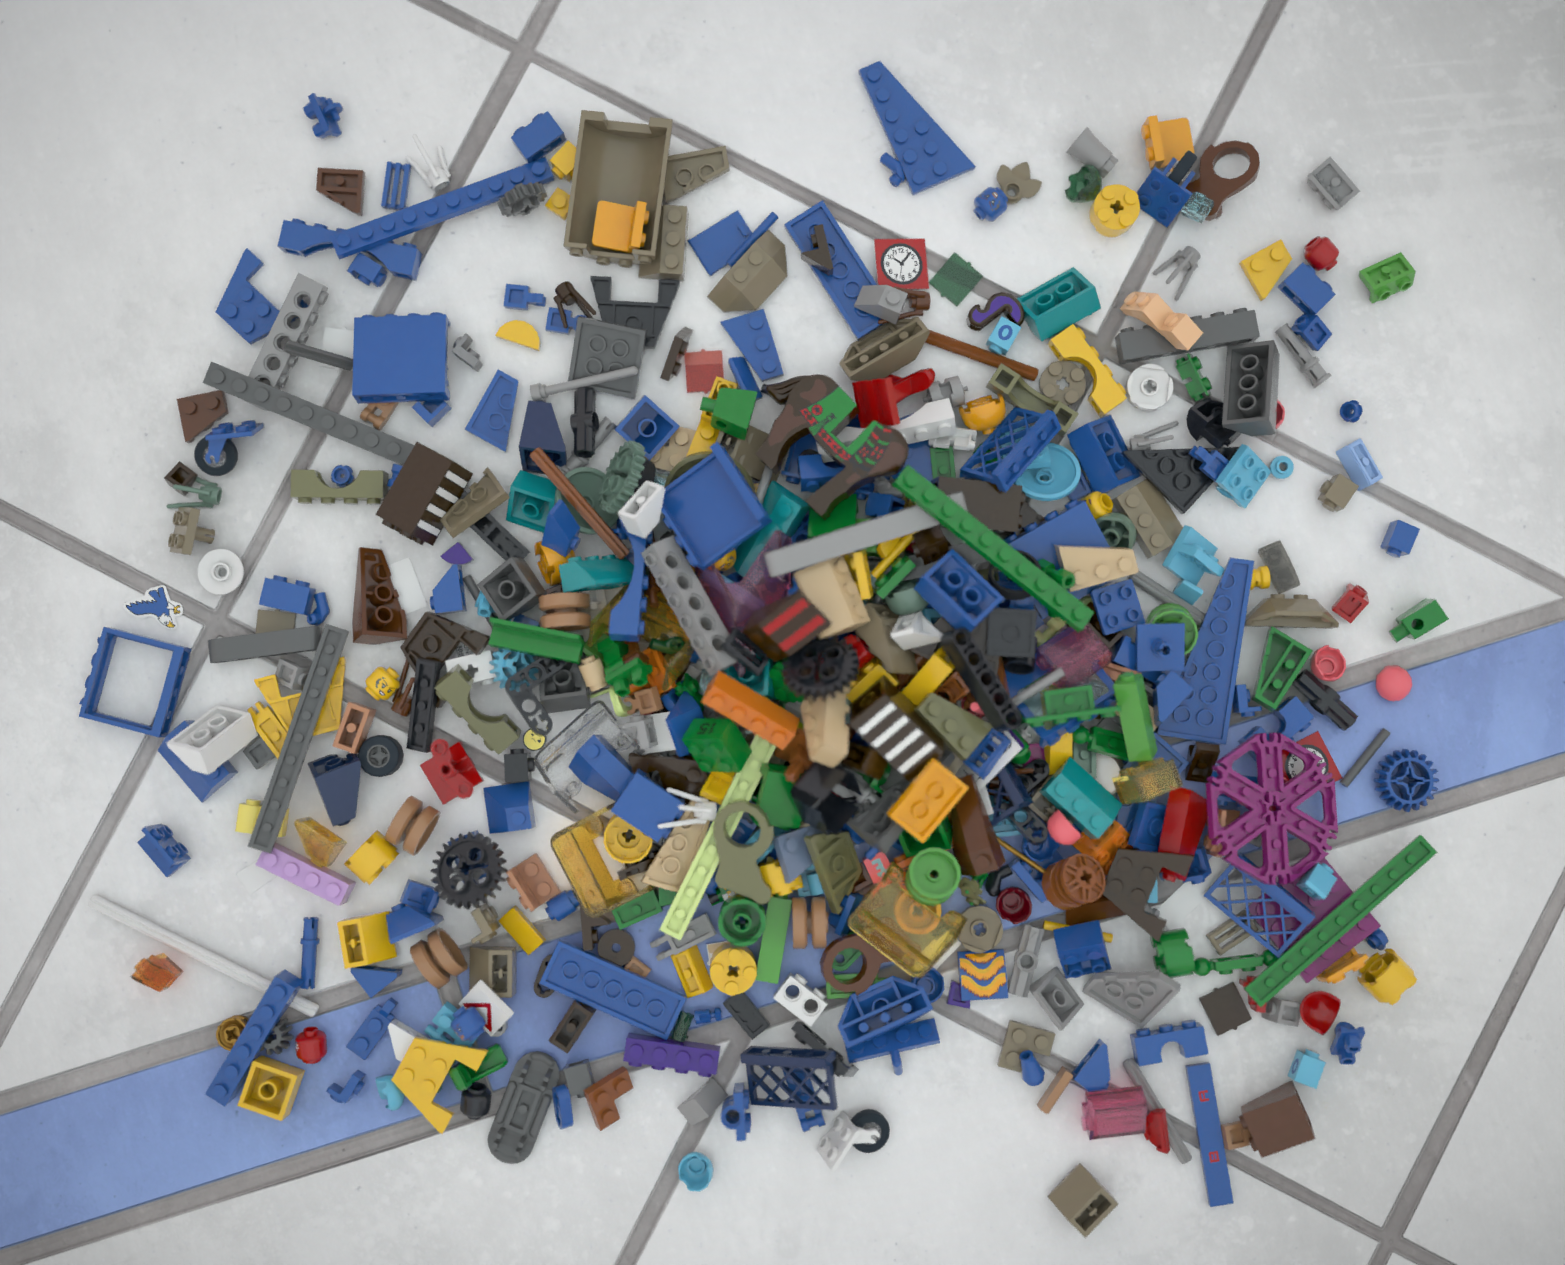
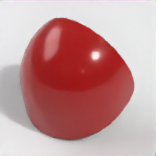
(1319, 1011)

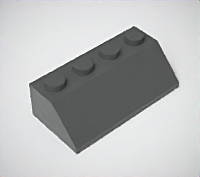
(1251, 388)

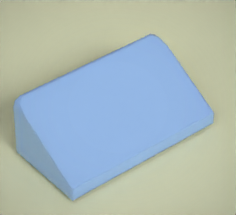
(1359, 464)

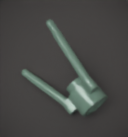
(209, 494)

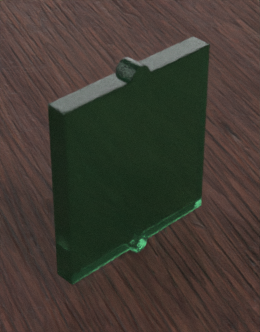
(955, 279)

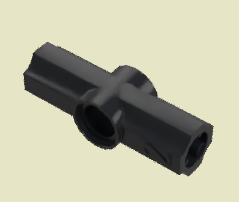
(584, 422)
(1324, 700)

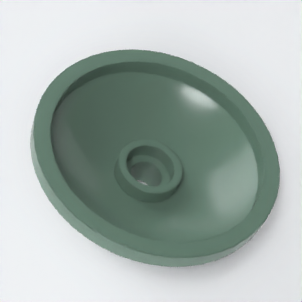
(588, 483)

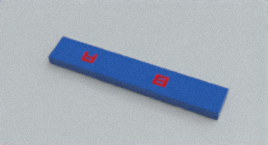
(1209, 1134)

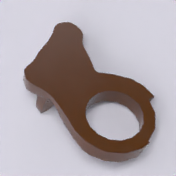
(1222, 188)
(871, 963)

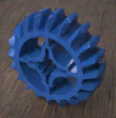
(1406, 771)

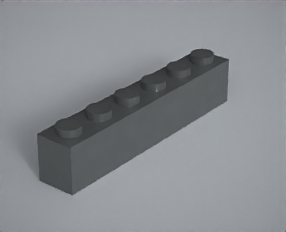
(1217, 330)

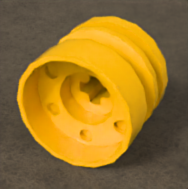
(620, 847)

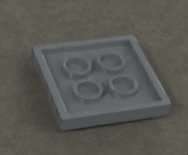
(605, 348)

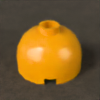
(983, 413)
(550, 563)

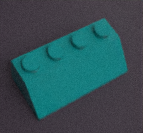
(786, 514)

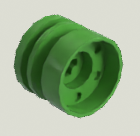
(1176, 614)

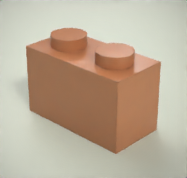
(354, 727)

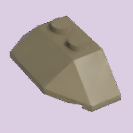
(752, 276)
(885, 350)
(1290, 613)

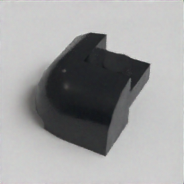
(1205, 421)

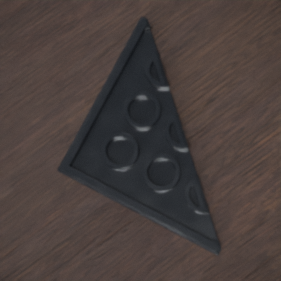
(1175, 473)

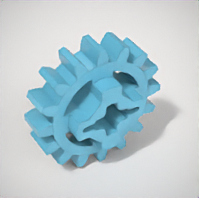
(507, 667)

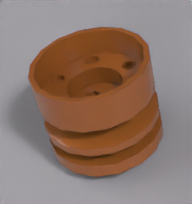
(1073, 881)

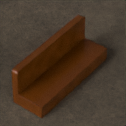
(1097, 910)

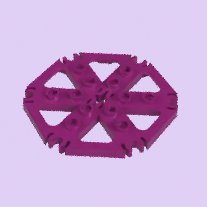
(1272, 824)

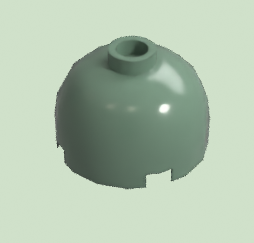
(1117, 530)
(905, 599)

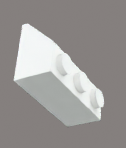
(213, 738)

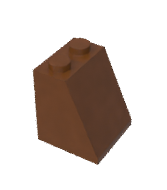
(1277, 1121)

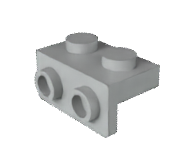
(1333, 184)

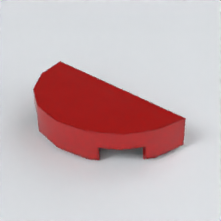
(1157, 1130)

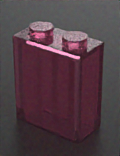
(1078, 654)
(1114, 1112)

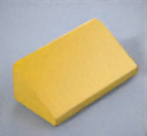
(522, 930)
(692, 971)

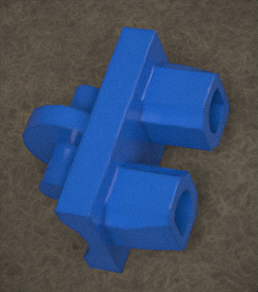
(327, 115)
(840, 921)
(1347, 1042)

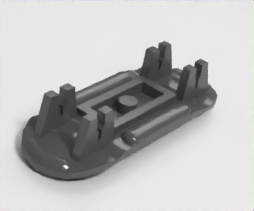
(523, 1107)

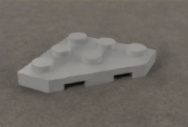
(1132, 994)

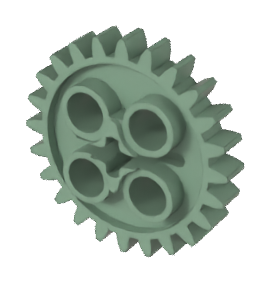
(621, 477)

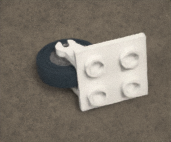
(865, 1131)

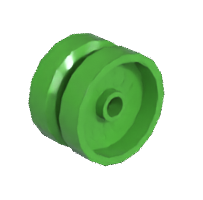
(932, 890)

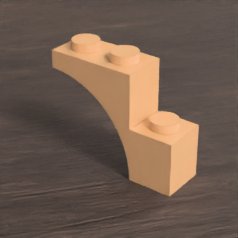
(1154, 312)

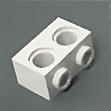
(796, 1003)

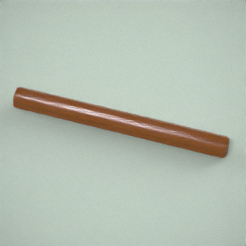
(980, 355)
(579, 503)

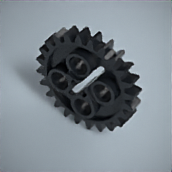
(836, 671)
(471, 891)

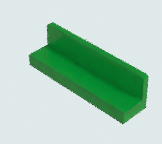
(536, 640)

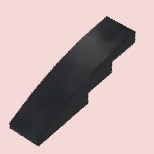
(498, 536)

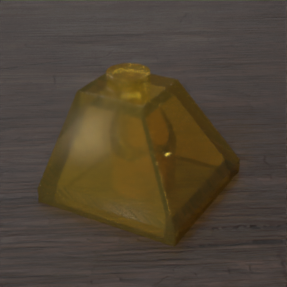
(319, 841)

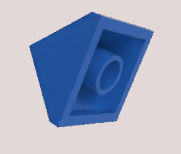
(680, 719)

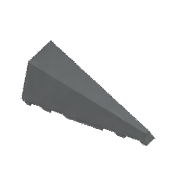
(875, 824)

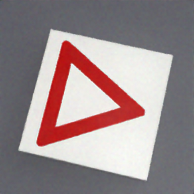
(488, 1005)

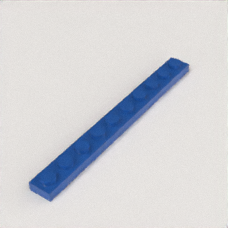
(438, 209)

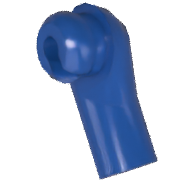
(895, 167)
(321, 611)

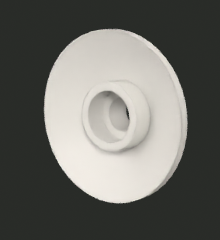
(210, 568)

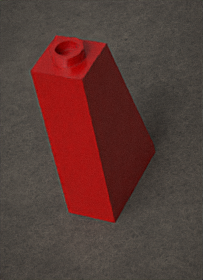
(1182, 826)

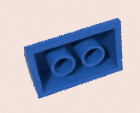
(1100, 456)
(958, 592)
(199, 783)

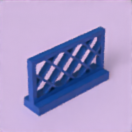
(1020, 453)
(1277, 893)

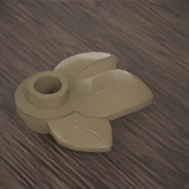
(1019, 181)

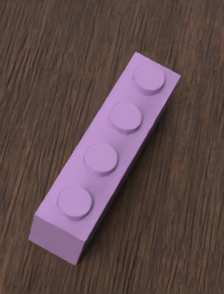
(307, 875)

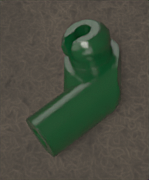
(667, 646)

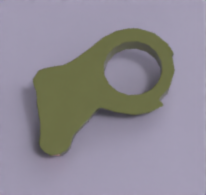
(737, 862)

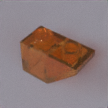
(156, 972)

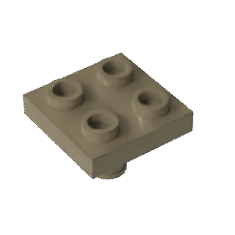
(187, 531)

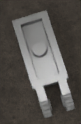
(696, 932)

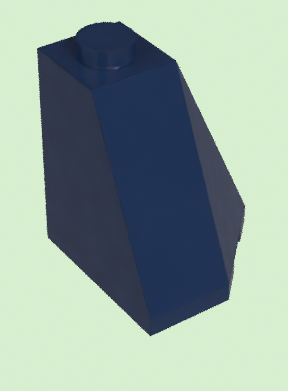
(541, 431)
(338, 785)

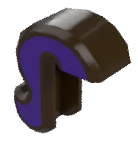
(995, 306)

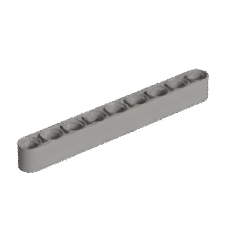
(852, 538)

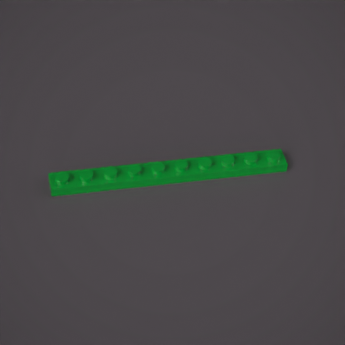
(993, 548)
(1340, 920)

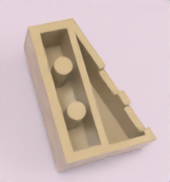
(1095, 564)
(826, 728)

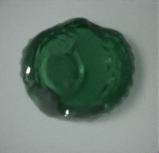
(1084, 185)

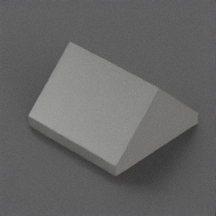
(1056, 997)

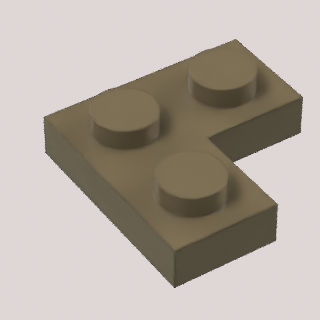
(1020, 1038)

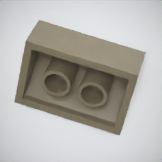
(671, 246)
(1152, 517)

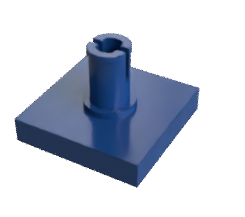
(1159, 646)

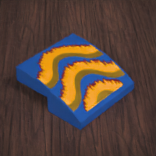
(982, 975)

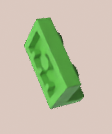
(1388, 277)

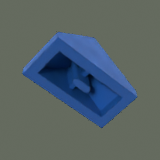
(374, 978)

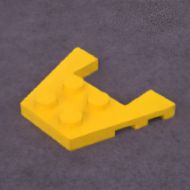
(285, 706)
(425, 1070)

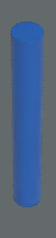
(760, 230)

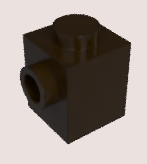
(930, 544)

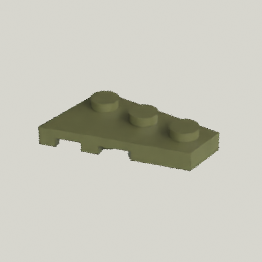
(954, 725)

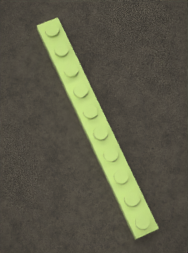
(707, 855)

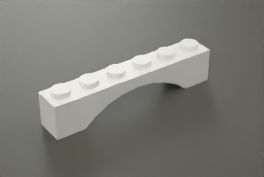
(929, 422)

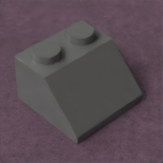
(512, 588)

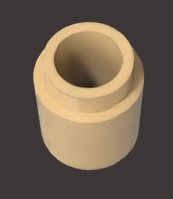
(593, 672)

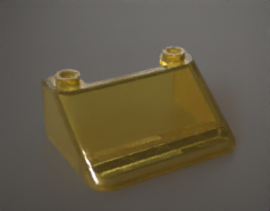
(902, 927)

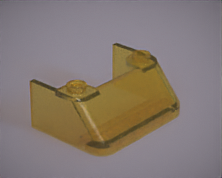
(659, 624)
(587, 870)

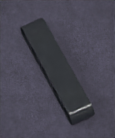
(973, 673)

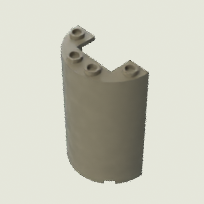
(618, 166)

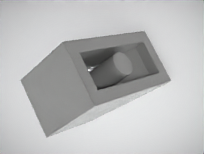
(882, 301)

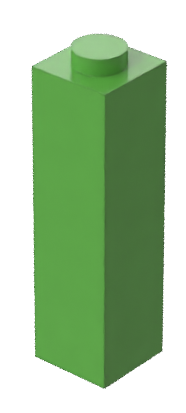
(1135, 717)
(773, 938)

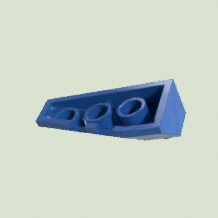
(601, 767)

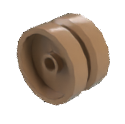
(563, 611)
(412, 825)
(809, 922)
(438, 958)

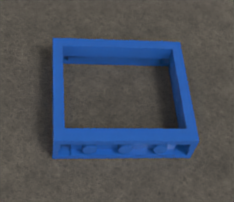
(170, 692)

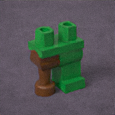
(624, 665)

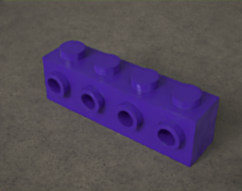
(671, 1054)

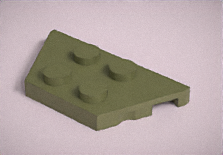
(835, 865)

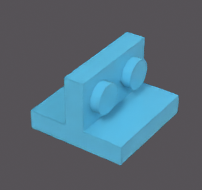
(1192, 557)

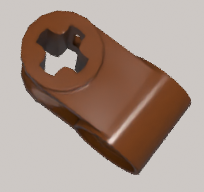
(954, 688)

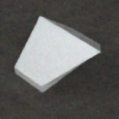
(915, 631)

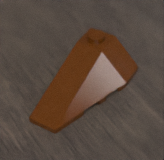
(376, 603)
(973, 834)

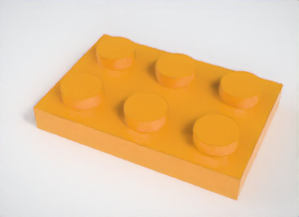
(927, 800)

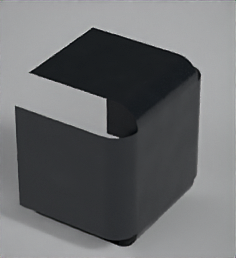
(816, 801)

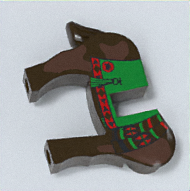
(823, 409)

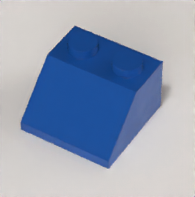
(647, 426)

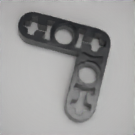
(527, 694)
(1037, 823)

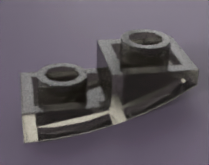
(1280, 566)

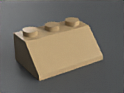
(834, 594)

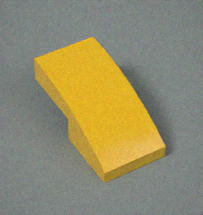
(717, 786)

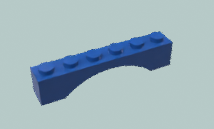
(305, 240)
(626, 616)
(260, 1025)

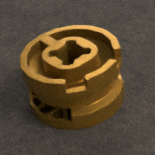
(230, 1030)

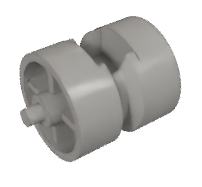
(949, 389)

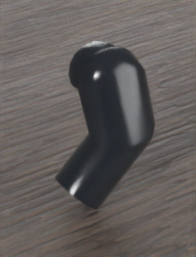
(994, 880)

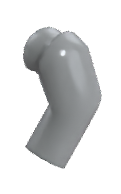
(884, 487)

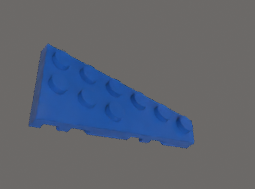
(915, 138)

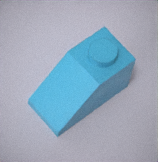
(1317, 881)

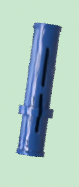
(309, 951)

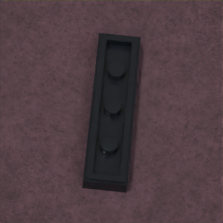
(423, 705)

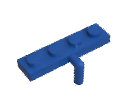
(898, 1040)

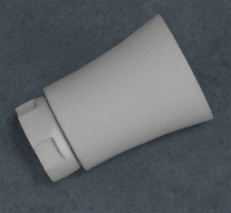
(1093, 152)

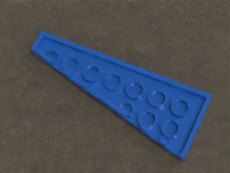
(1214, 661)

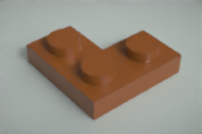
(602, 1096)

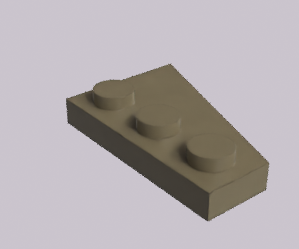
(693, 170)
(480, 501)

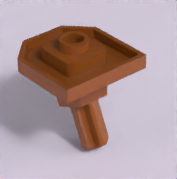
(796, 754)

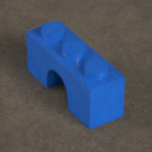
(814, 473)
(1292, 718)
(1149, 1043)

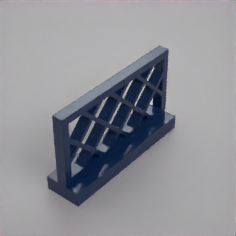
(1015, 790)
(784, 1059)

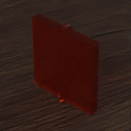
(702, 370)

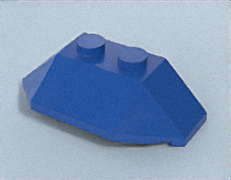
(882, 1009)

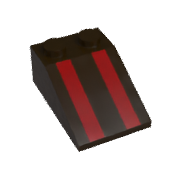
(785, 625)

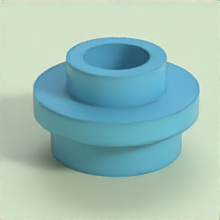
(1274, 467)

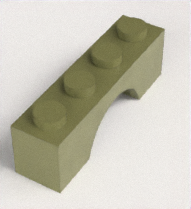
(1023, 396)
(368, 486)
(496, 731)

